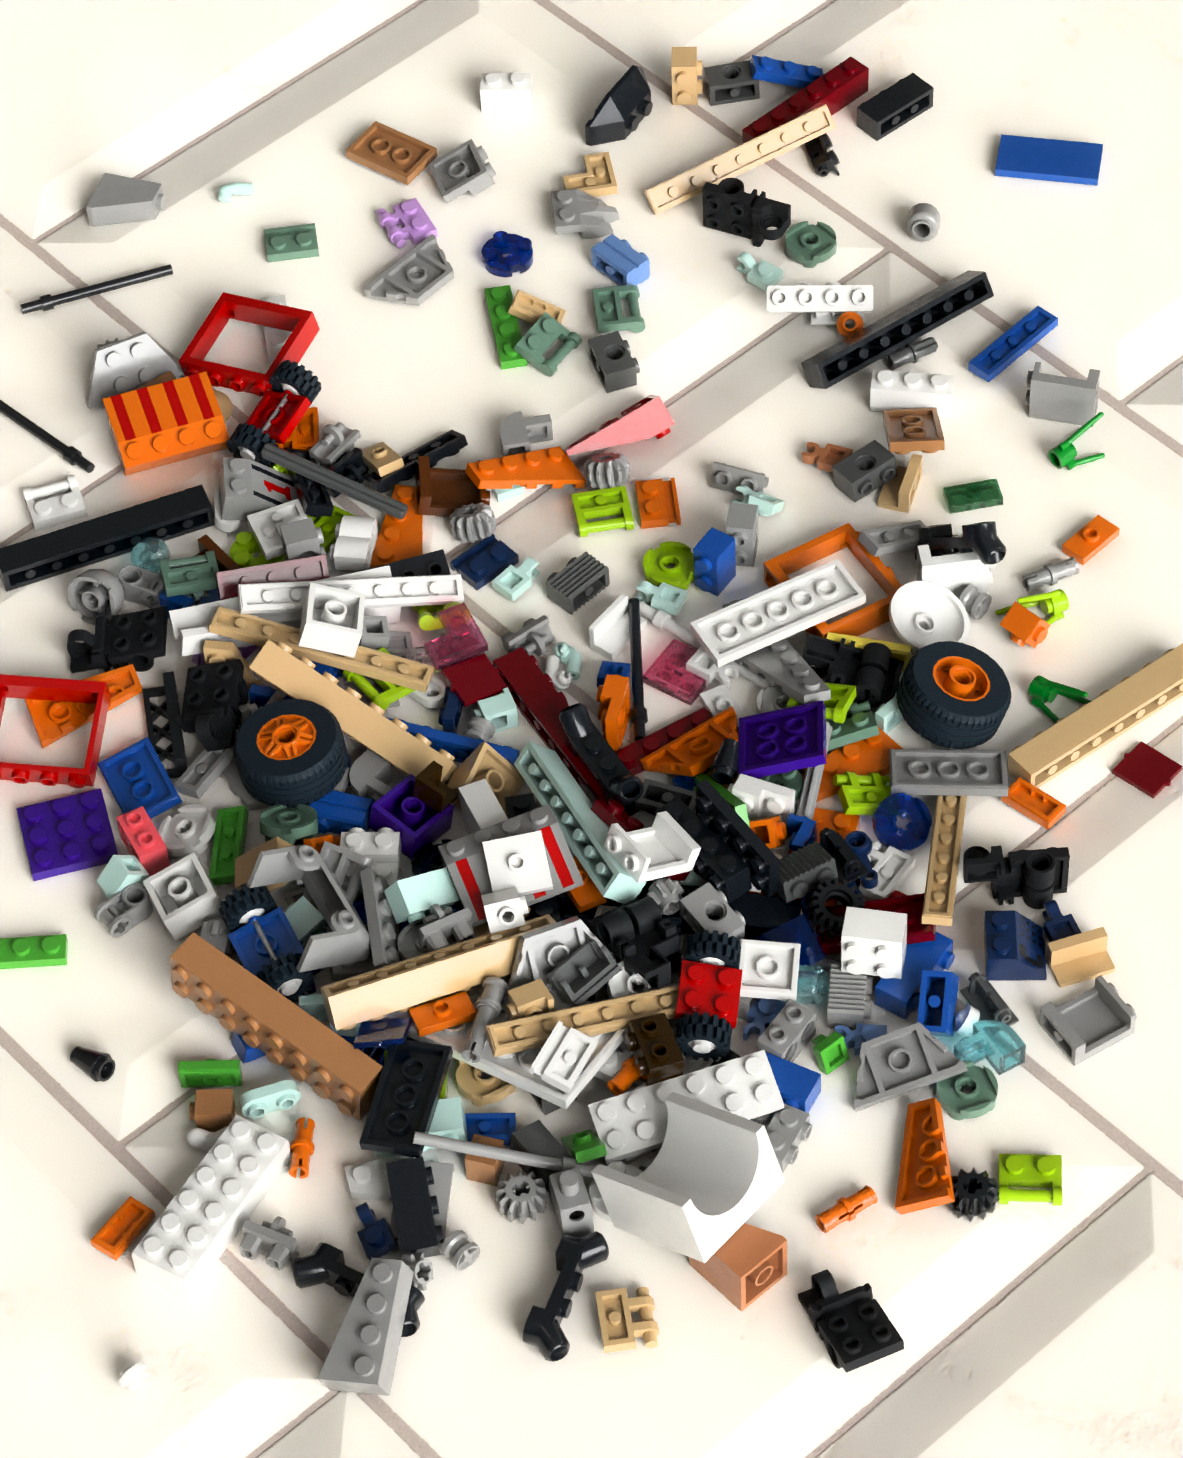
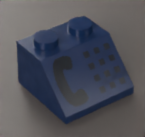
(1013, 947)

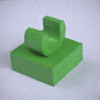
(830, 1051)

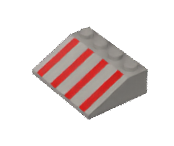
(469, 870)

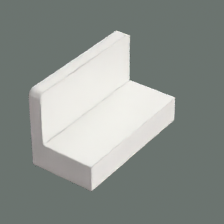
(610, 631)

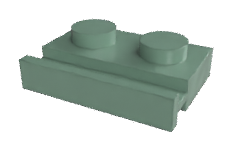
(291, 242)

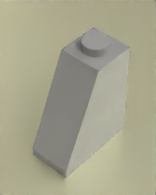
(124, 201)

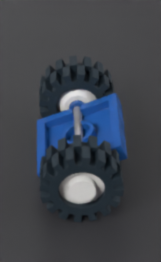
(265, 940)

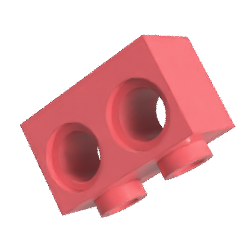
(143, 840)

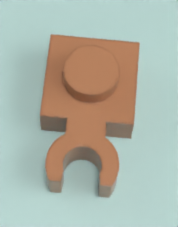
(826, 456)

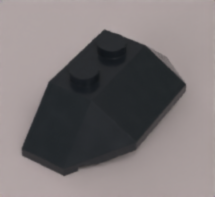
(620, 109)

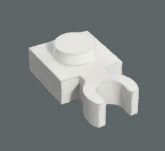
(704, 667)

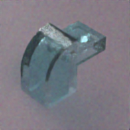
(994, 1042)

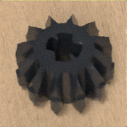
(973, 1194)

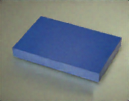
(139, 779)

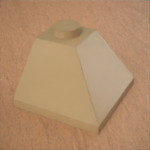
(488, 765)

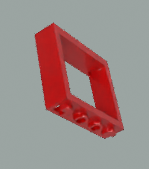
(231, 306)
(65, 691)

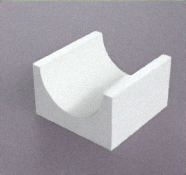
(700, 1185)

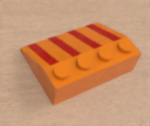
(166, 423)

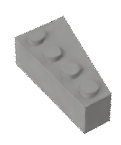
(371, 1332)

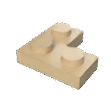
(597, 180)

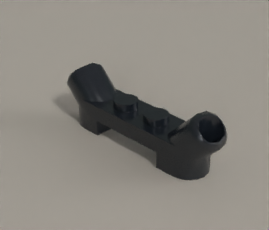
(976, 538)
(589, 744)
(572, 1257)
(328, 1267)

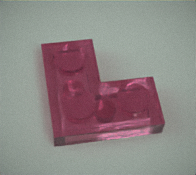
(461, 641)
(670, 673)

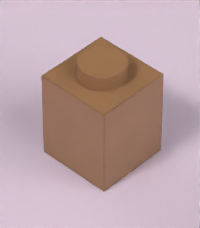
(212, 1108)
(481, 1168)

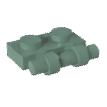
(857, 726)

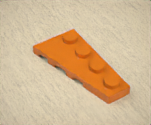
(400, 537)

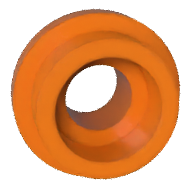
(843, 330)

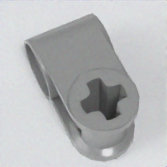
(141, 585)
(125, 909)

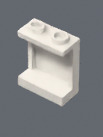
(953, 570)
(653, 850)

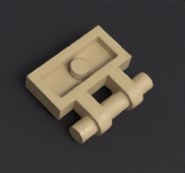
(616, 1323)

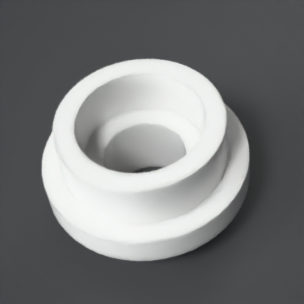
(133, 1375)

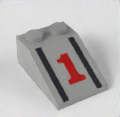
(251, 487)

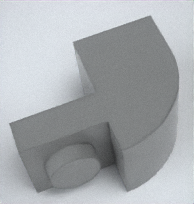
(520, 432)
(377, 635)
(370, 776)

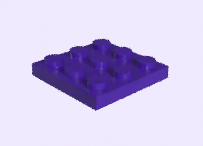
(782, 740)
(67, 834)

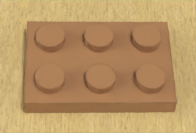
(391, 153)
(913, 430)

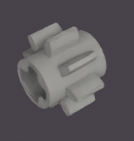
(666, 895)
(422, 1269)

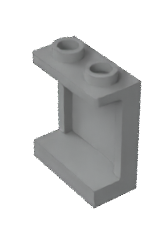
(1062, 397)
(1089, 1021)

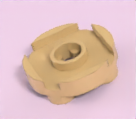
(481, 1090)

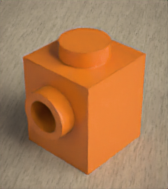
(1024, 626)
(770, 830)

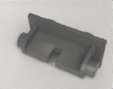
(986, 999)

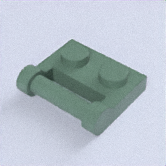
(609, 310)
(541, 338)
(189, 574)

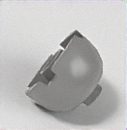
(96, 593)

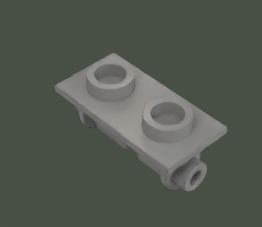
(729, 477)

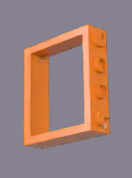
(845, 536)

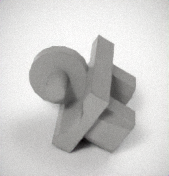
(334, 444)
(532, 637)
(444, 924)
(269, 1238)

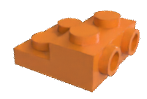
(614, 709)

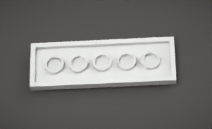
(777, 613)
(639, 1118)

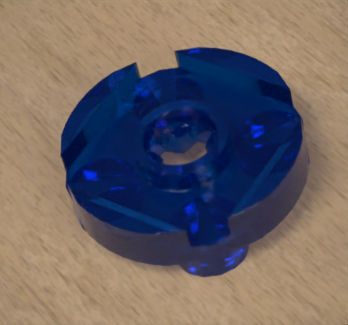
(506, 243)
(907, 807)

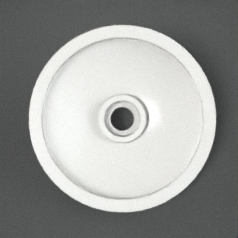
(927, 614)

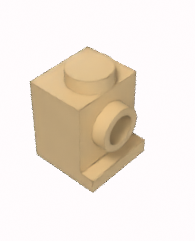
(529, 1000)

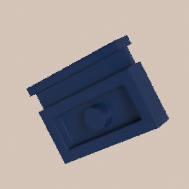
(484, 561)

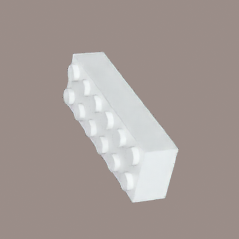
(211, 1207)

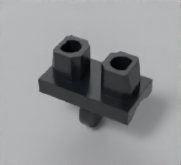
(350, 466)

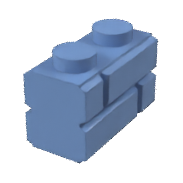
(620, 261)

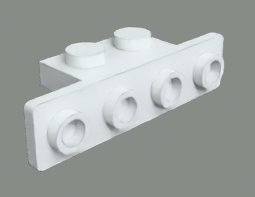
(819, 298)

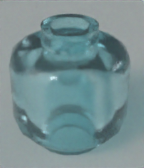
(147, 553)
(812, 984)

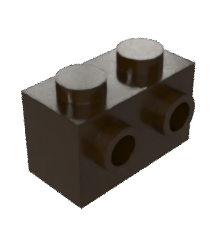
(654, 1049)

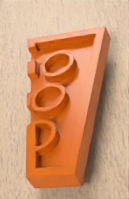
(527, 470)
(58, 718)
(858, 757)
(924, 1162)

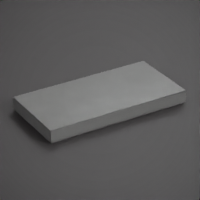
(948, 772)

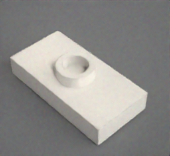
(718, 700)

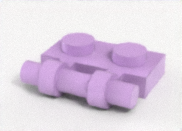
(412, 218)

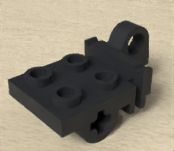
(743, 214)
(126, 640)
(869, 669)
(213, 703)
(1023, 873)
(640, 938)
(849, 1323)

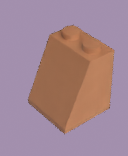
(746, 1265)

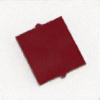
(474, 679)
(1147, 769)

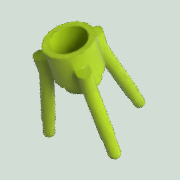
(1050, 603)

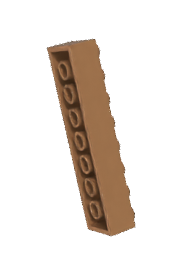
(275, 1026)

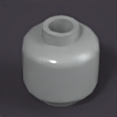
(923, 222)

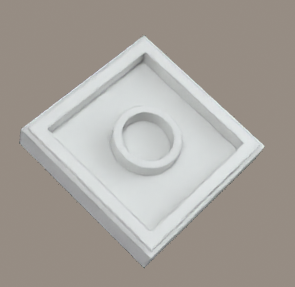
(518, 863)
(769, 969)

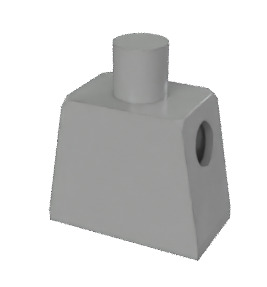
(568, 1195)

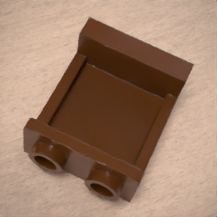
(444, 490)

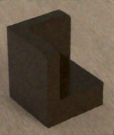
(431, 790)

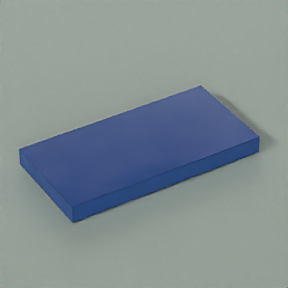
(1049, 160)

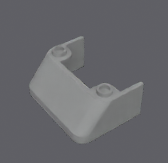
(349, 936)

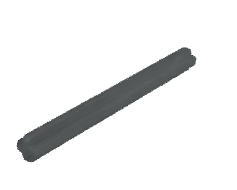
(334, 481)

